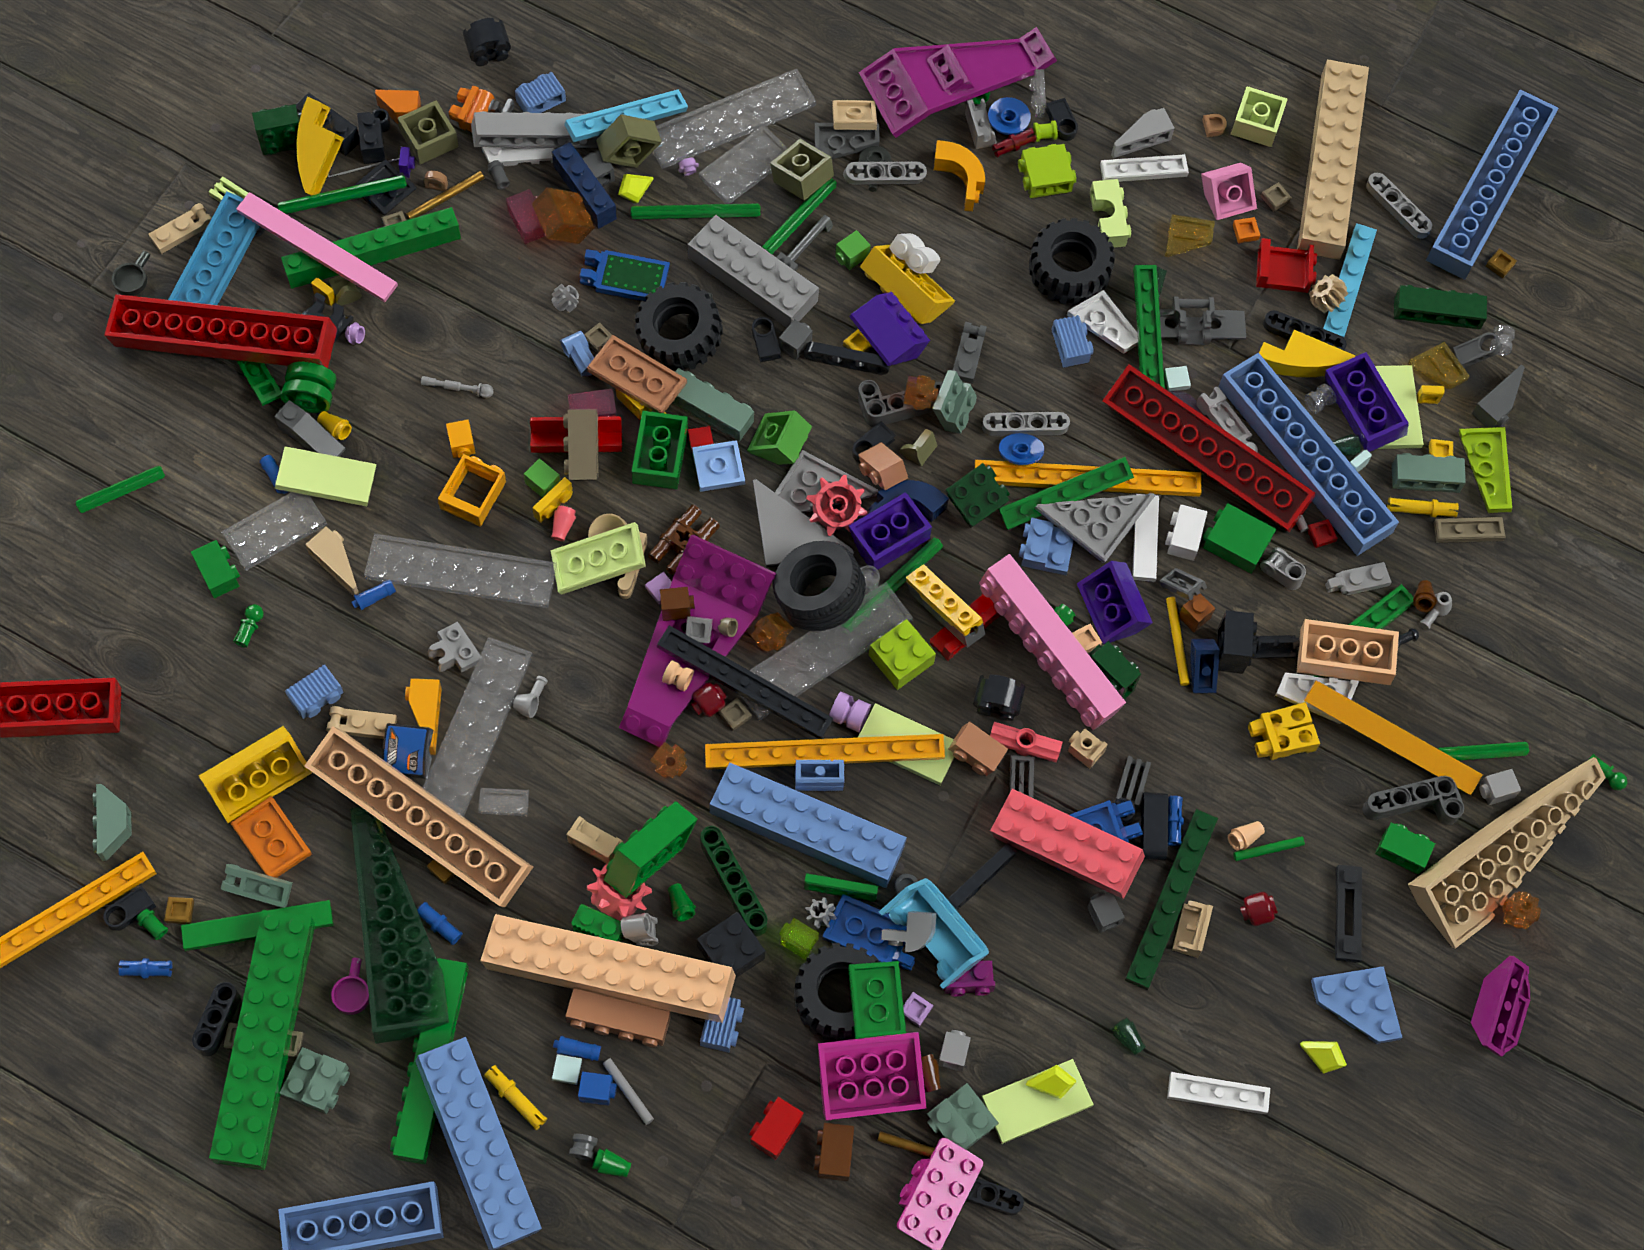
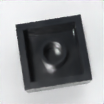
(1236, 641)
(732, 945)

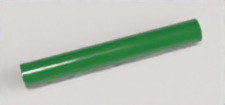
(1268, 848)

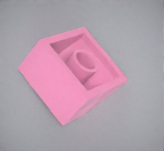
(1229, 190)

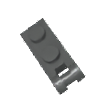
(969, 352)

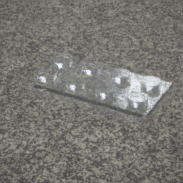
(743, 165)
(273, 528)

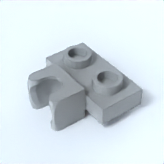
(454, 648)

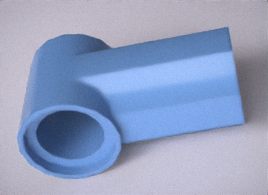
(578, 349)

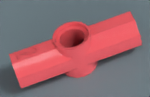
(1040, 745)

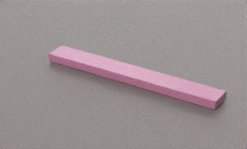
(317, 247)

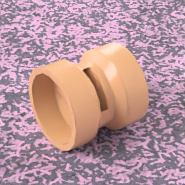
(678, 676)

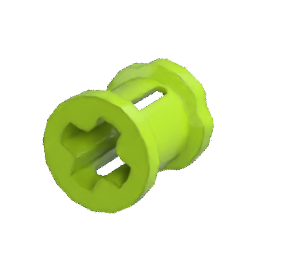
(1045, 131)

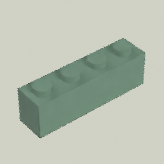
(714, 406)

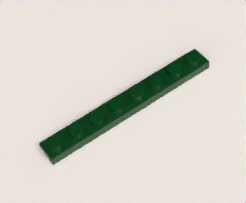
(1171, 899)

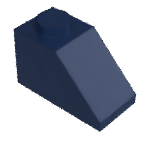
(1204, 665)

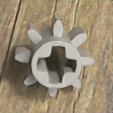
(565, 298)
(817, 908)

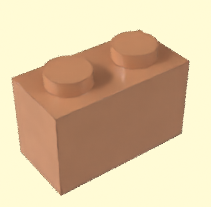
(882, 466)
(977, 749)

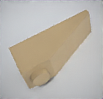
(331, 555)

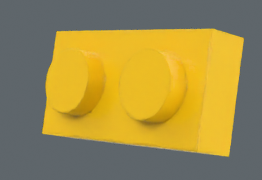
(559, 494)

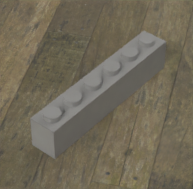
(525, 130)

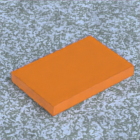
(271, 838)

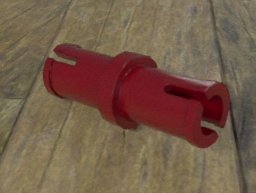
(1014, 142)

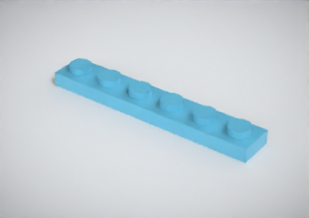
(647, 108)
(1351, 274)

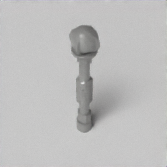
(483, 390)

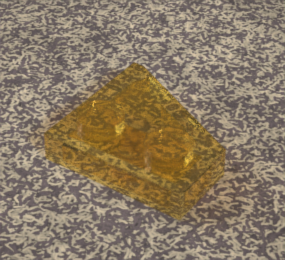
(1188, 234)
(1440, 366)

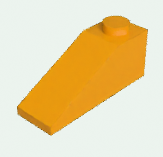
(425, 700)

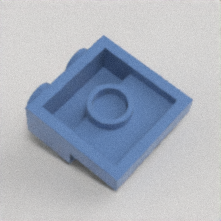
(1046, 547)

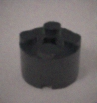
(487, 41)
(998, 696)

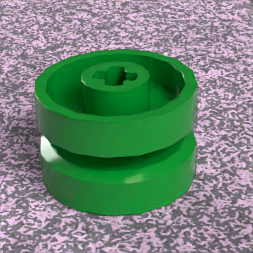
(309, 386)

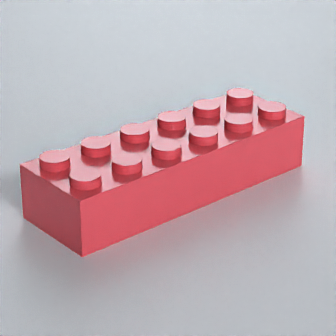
(1068, 843)

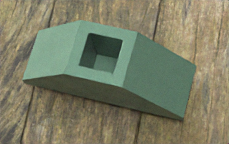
(111, 822)

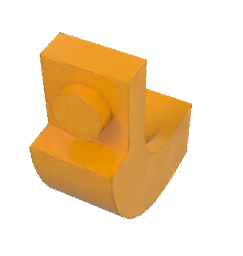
(963, 163)

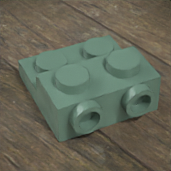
(954, 403)
(315, 1080)
(962, 1118)

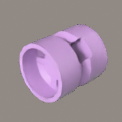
(849, 711)

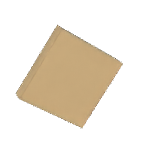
(854, 115)

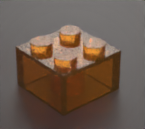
(563, 215)

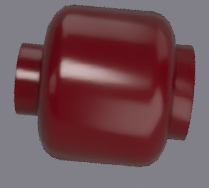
(708, 699)
(1259, 908)

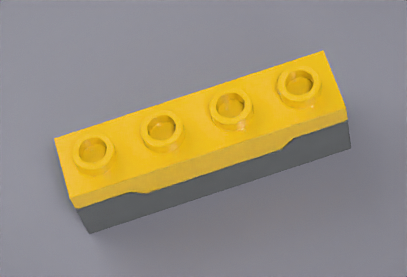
(945, 605)

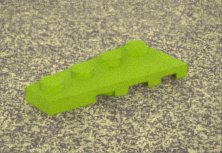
(1489, 462)

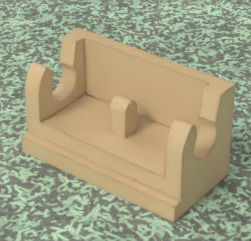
(593, 840)
(1192, 928)

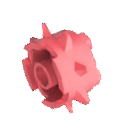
(838, 492)
(611, 901)

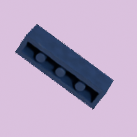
(582, 181)

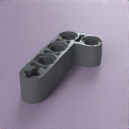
(884, 405)
(1412, 802)

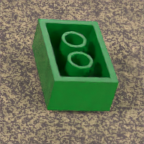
(659, 450)

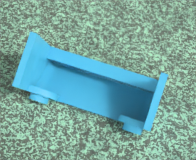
(954, 940)

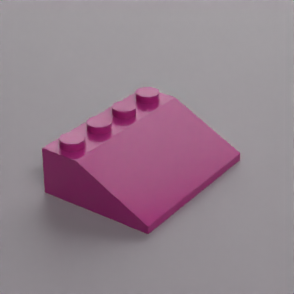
(871, 1076)

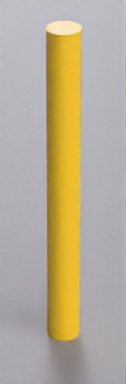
(1177, 641)

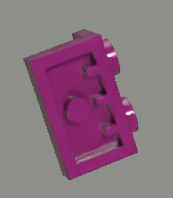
(977, 980)

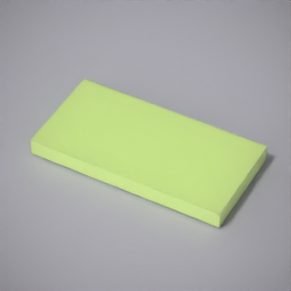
(1402, 387)
(325, 476)
(598, 558)
(888, 723)
(1025, 1109)

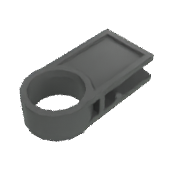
(1471, 351)

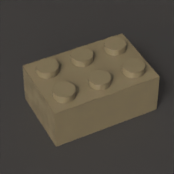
(581, 444)

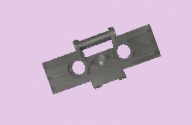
(1198, 329)

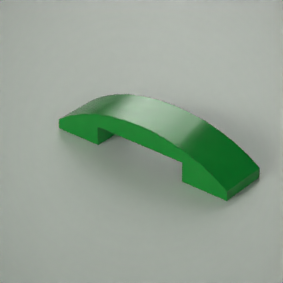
(260, 381)

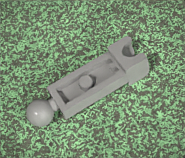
(1224, 416)

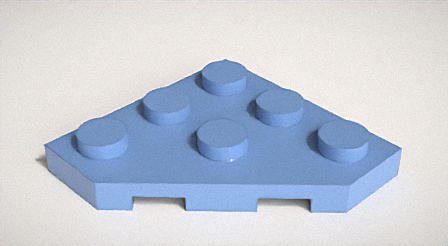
(1360, 1001)

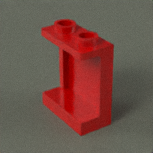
(1285, 267)

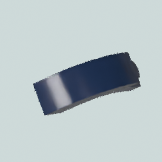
(925, 496)

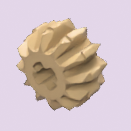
(1328, 293)

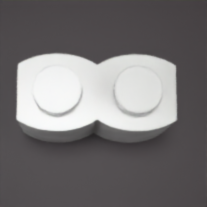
(913, 251)

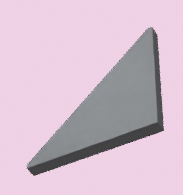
(805, 477)
(1097, 522)
(784, 526)

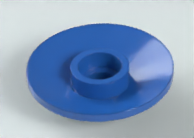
(1009, 109)
(1021, 449)

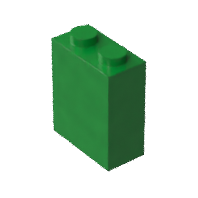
(1238, 538)

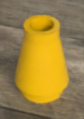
(335, 425)

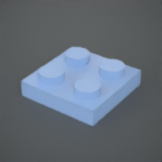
(718, 466)

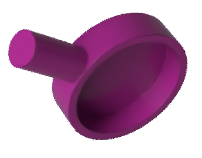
(351, 992)

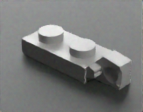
(1360, 579)

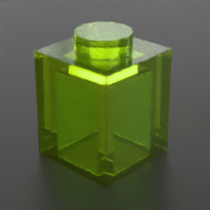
(798, 938)

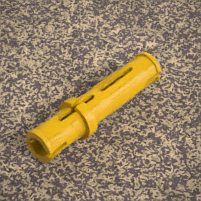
(1430, 508)
(515, 1097)

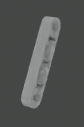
(885, 175)
(1396, 207)
(1025, 420)

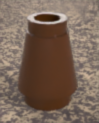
(1424, 597)
(930, 1073)

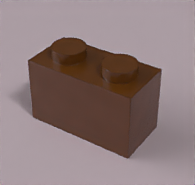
(836, 1151)

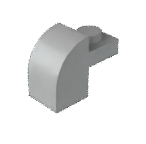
(918, 934)

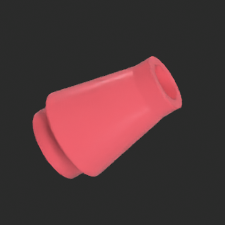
(562, 522)

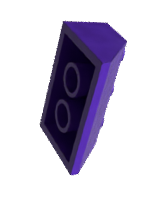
(890, 329)
(890, 531)
(1114, 602)

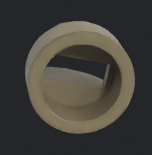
(728, 627)

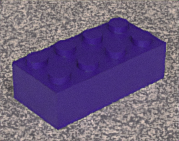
(1366, 402)

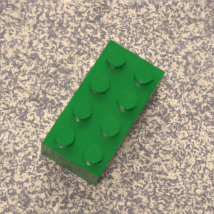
(649, 848)

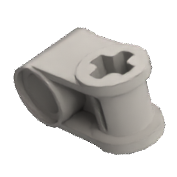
(1282, 567)
(640, 929)

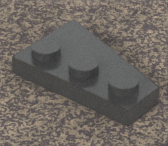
(843, 142)

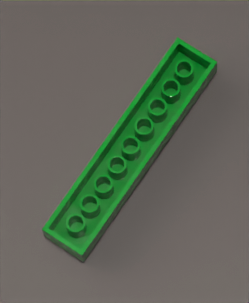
(262, 1040)

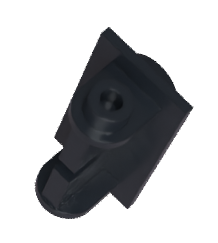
(1276, 646)

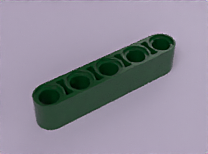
(733, 869)

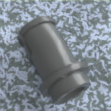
(496, 168)

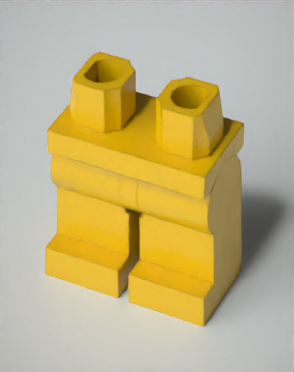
(1285, 732)

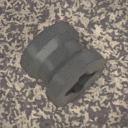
(583, 1146)

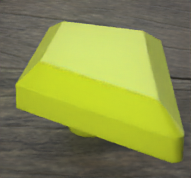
(634, 186)
(1324, 1054)
(1052, 1082)

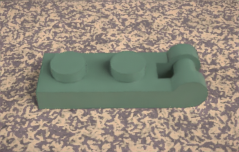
(257, 886)

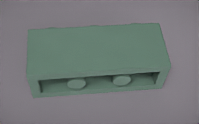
(1428, 473)

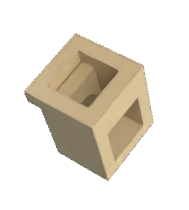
(1084, 754)

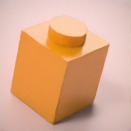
(460, 438)

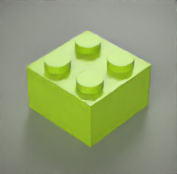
(902, 654)

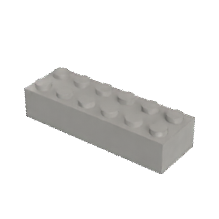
(752, 272)

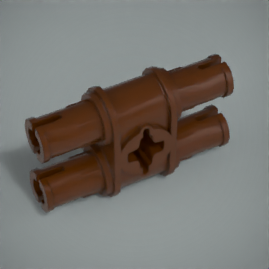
(681, 530)

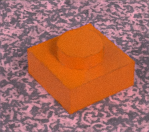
(1246, 230)

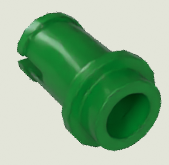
(152, 924)

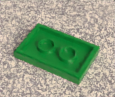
(876, 999)

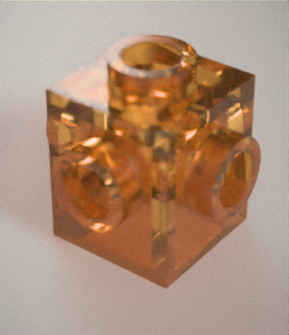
(920, 392)
(771, 632)
(664, 752)
(1521, 910)

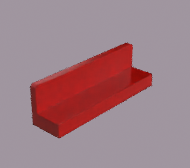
(549, 434)
(948, 644)

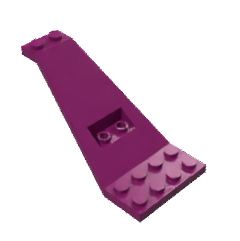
(913, 84)
(721, 588)

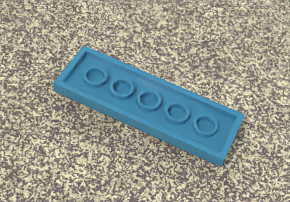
(216, 255)

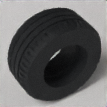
(833, 605)

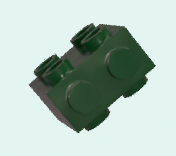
(277, 128)
(977, 494)
(1116, 668)

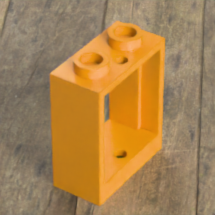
(461, 508)

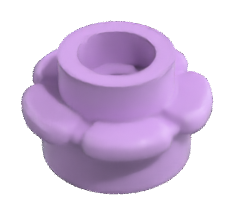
(688, 166)
(355, 333)

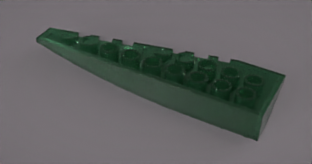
(401, 965)

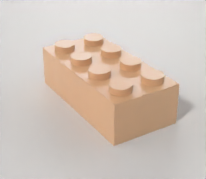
(1347, 652)

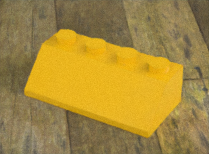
(915, 291)
(255, 774)

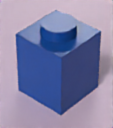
(596, 1088)

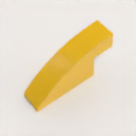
(315, 146)
(1303, 356)

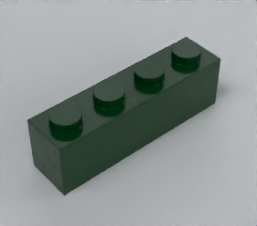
(1440, 307)

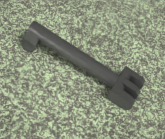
(824, 223)

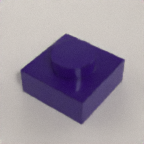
(406, 161)

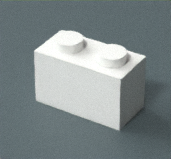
(1186, 532)

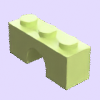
(1108, 197)

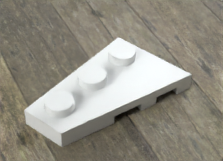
(513, 155)
(1106, 322)
(1296, 686)

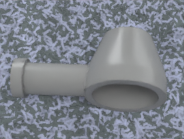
(1440, 609)
(528, 703)

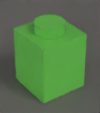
(852, 250)
(541, 478)

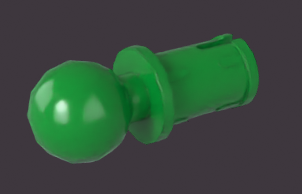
(254, 614)
(1617, 780)

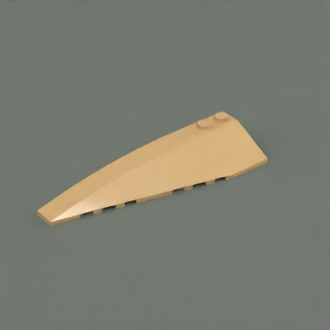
(1494, 860)

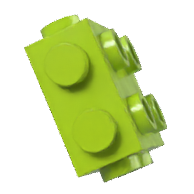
(1047, 170)

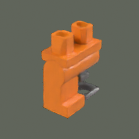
(476, 101)

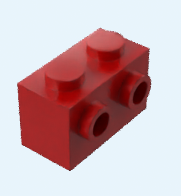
(776, 1127)

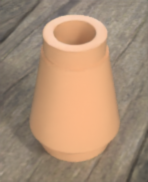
(1245, 835)

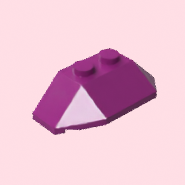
(1502, 1006)

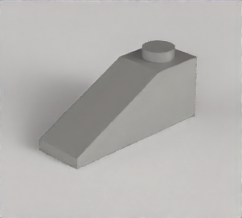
(1148, 131)

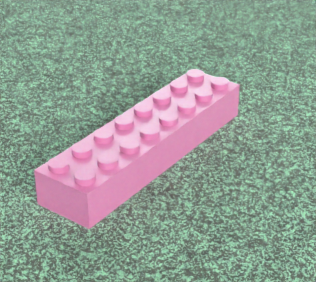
(1051, 642)

